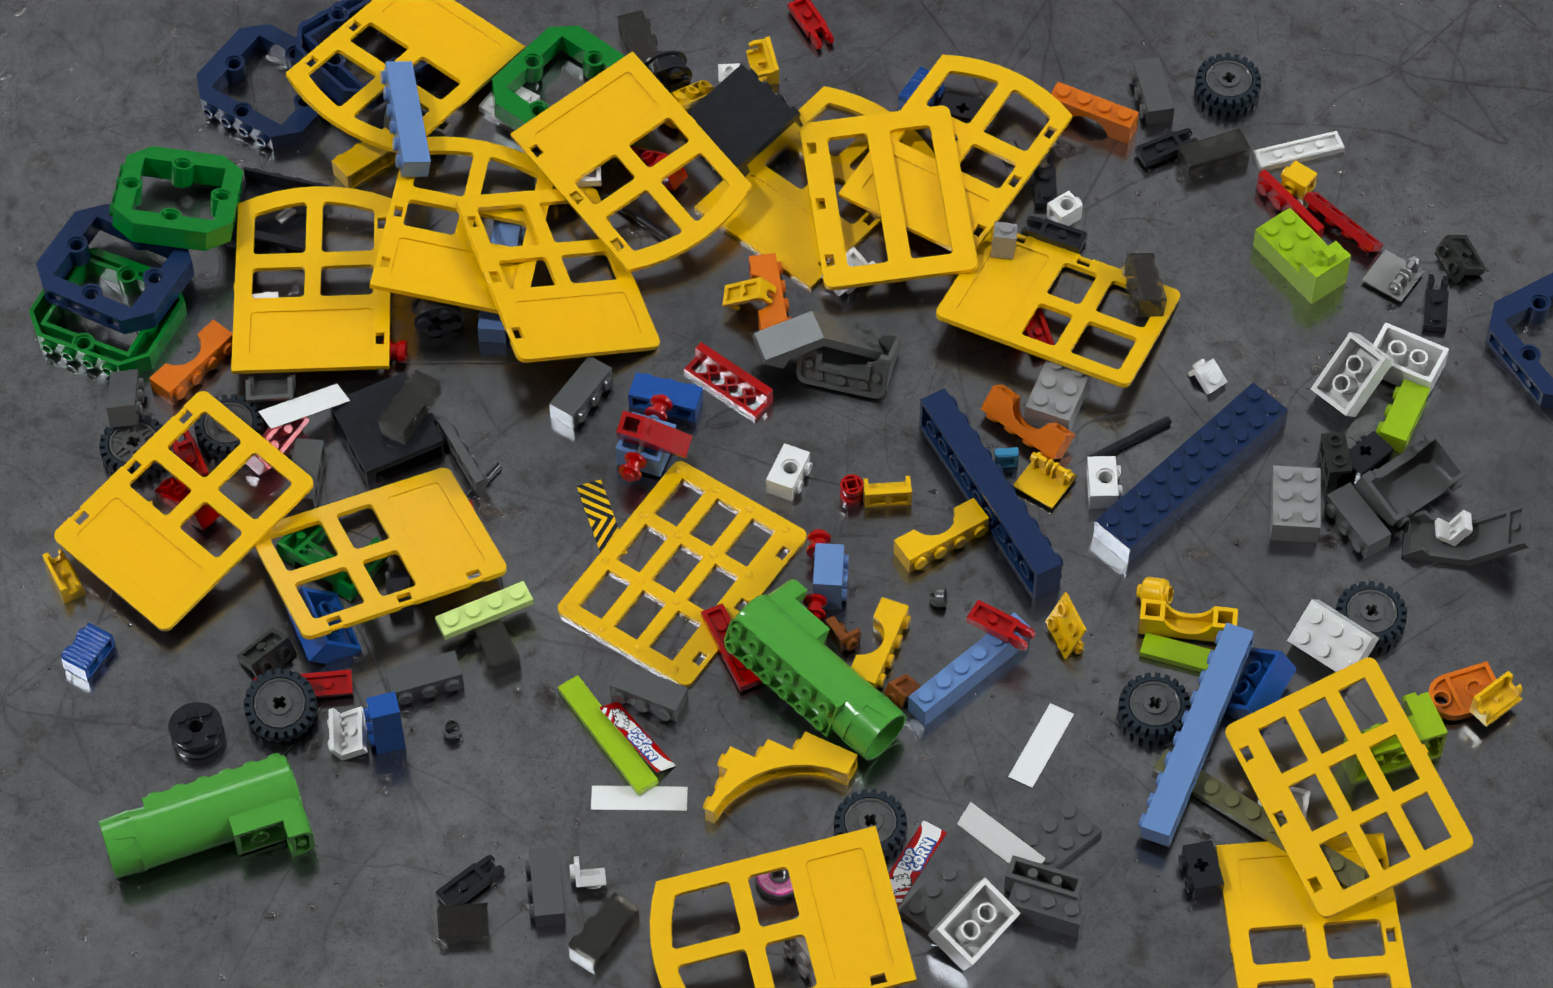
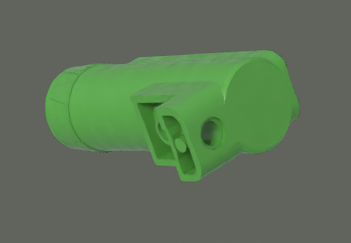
(788, 653)
(241, 805)

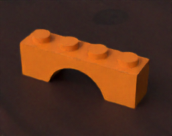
(1116, 120)
(769, 269)
(174, 381)
(1004, 407)

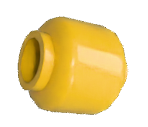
(1155, 589)

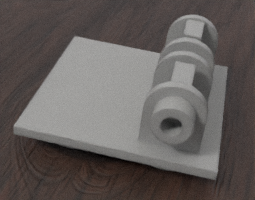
(1394, 275)

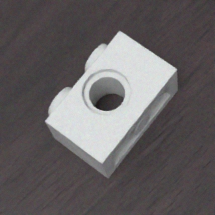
(789, 460)
(1100, 470)

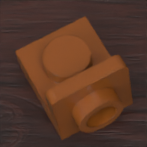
(839, 636)
(901, 689)

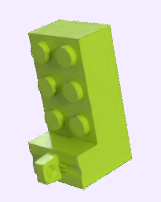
(1302, 255)
(1390, 754)

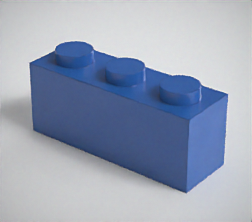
(684, 397)
(384, 723)

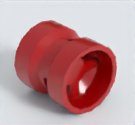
(398, 350)
(851, 490)

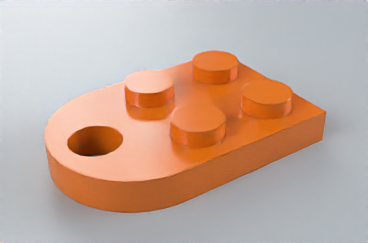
(1459, 689)

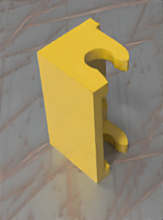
(763, 60)
(746, 292)
(887, 493)
(64, 577)
(1496, 699)

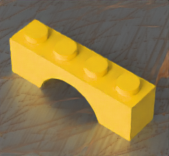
(918, 549)
(1162, 620)
(889, 622)

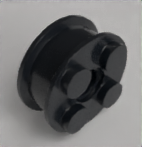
(670, 69)
(436, 317)
(194, 717)

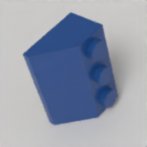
(332, 646)
(1260, 682)

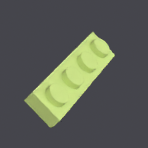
(484, 610)

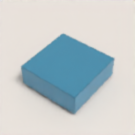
(1006, 457)

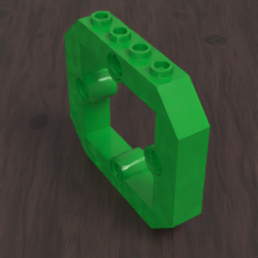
(529, 64)
(169, 225)
(71, 346)

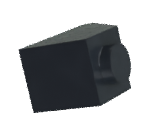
(398, 581)

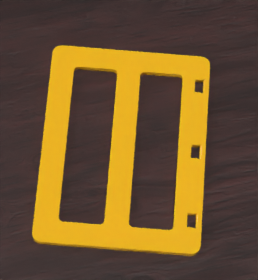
(827, 221)

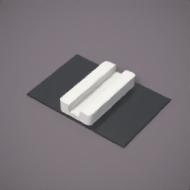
(287, 217)

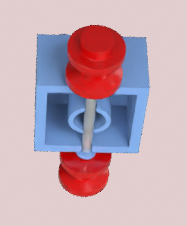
(637, 458)
(829, 574)

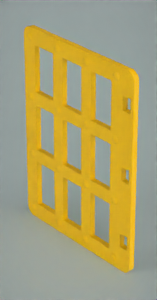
(750, 582)
(1296, 836)

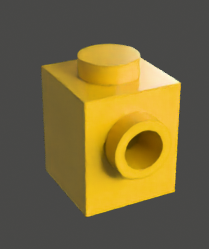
(1298, 179)

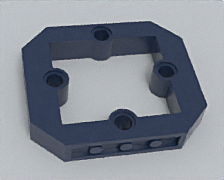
(229, 67)
(333, 75)
(72, 249)
(1523, 360)

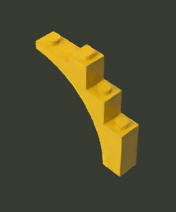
(773, 761)

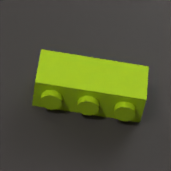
(1403, 414)

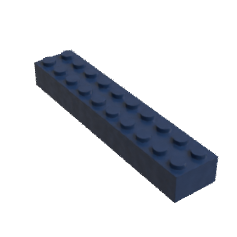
(1190, 473)
(985, 482)

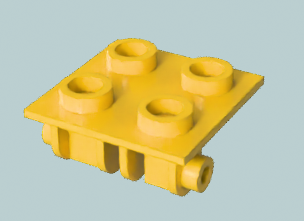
(1044, 480)
(1066, 627)

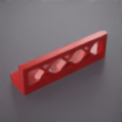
(731, 374)

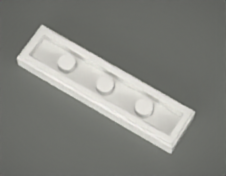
(1298, 150)

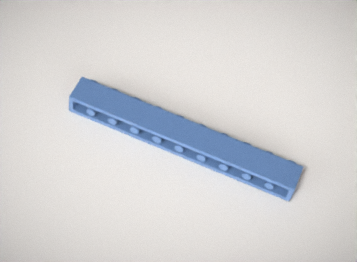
(1197, 734)

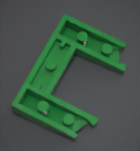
(302, 549)

